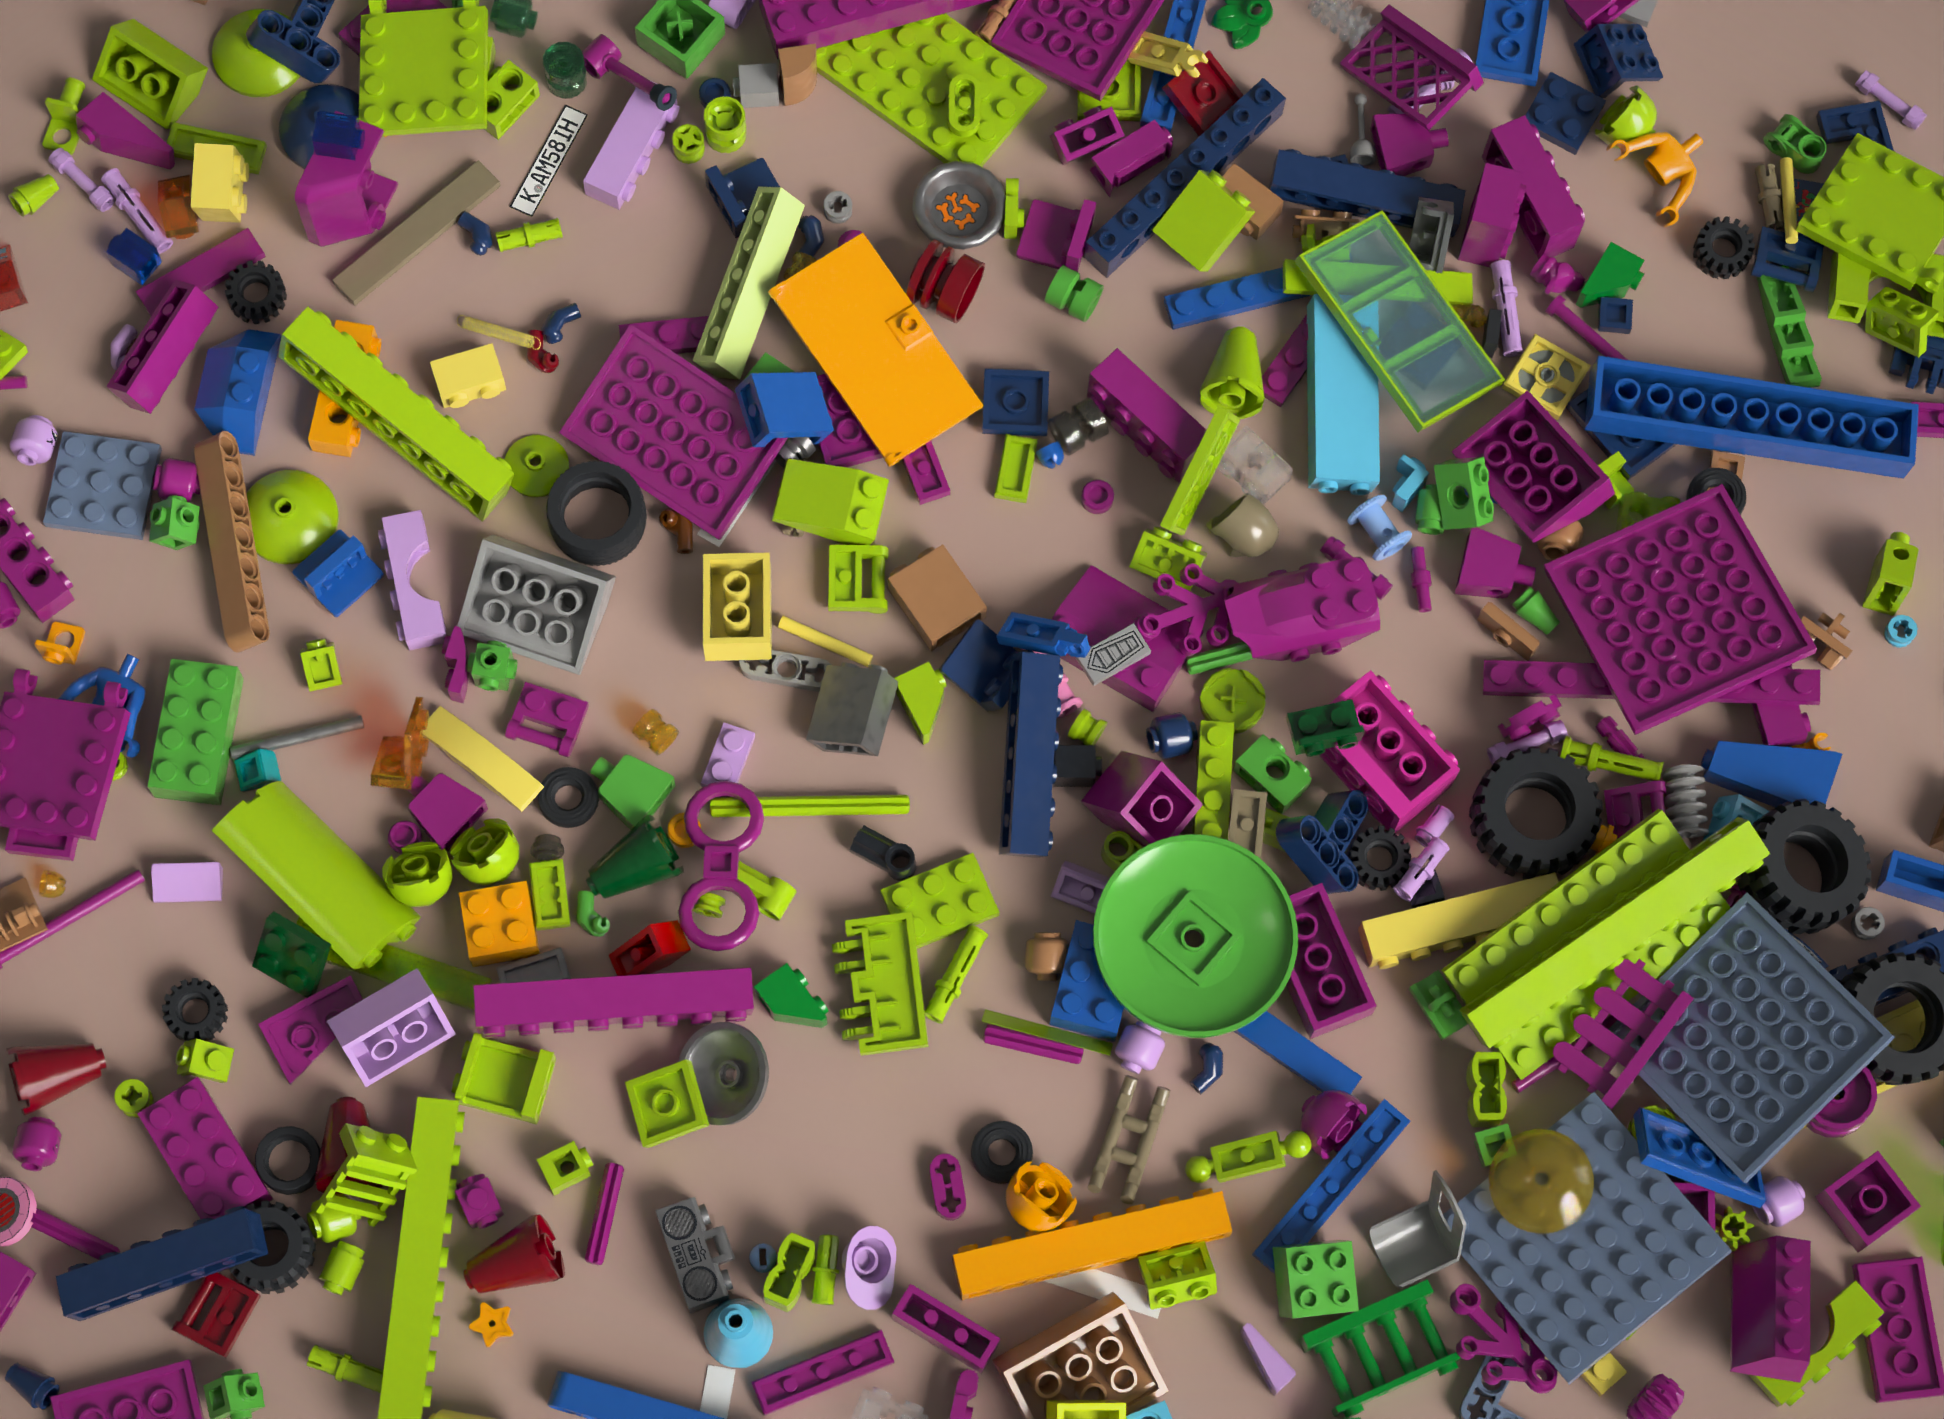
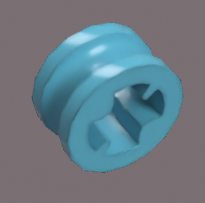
(1891, 633)

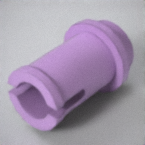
(1434, 825)

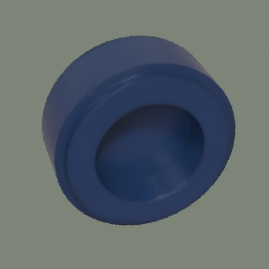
(712, 89)

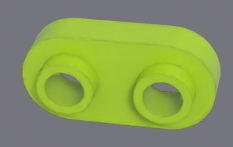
(964, 106)

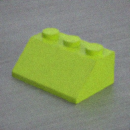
(148, 72)

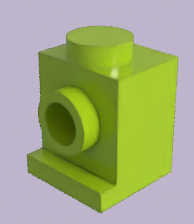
(552, 1164)

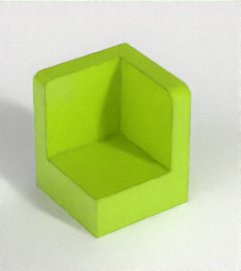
(1620, 484)

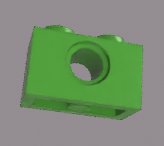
(1455, 507)
(1280, 791)

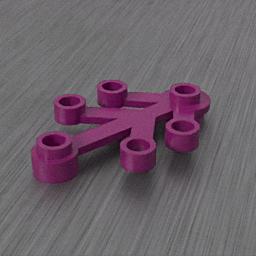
(1194, 608)
(1505, 1344)

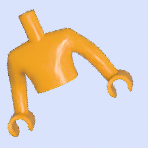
(1666, 164)

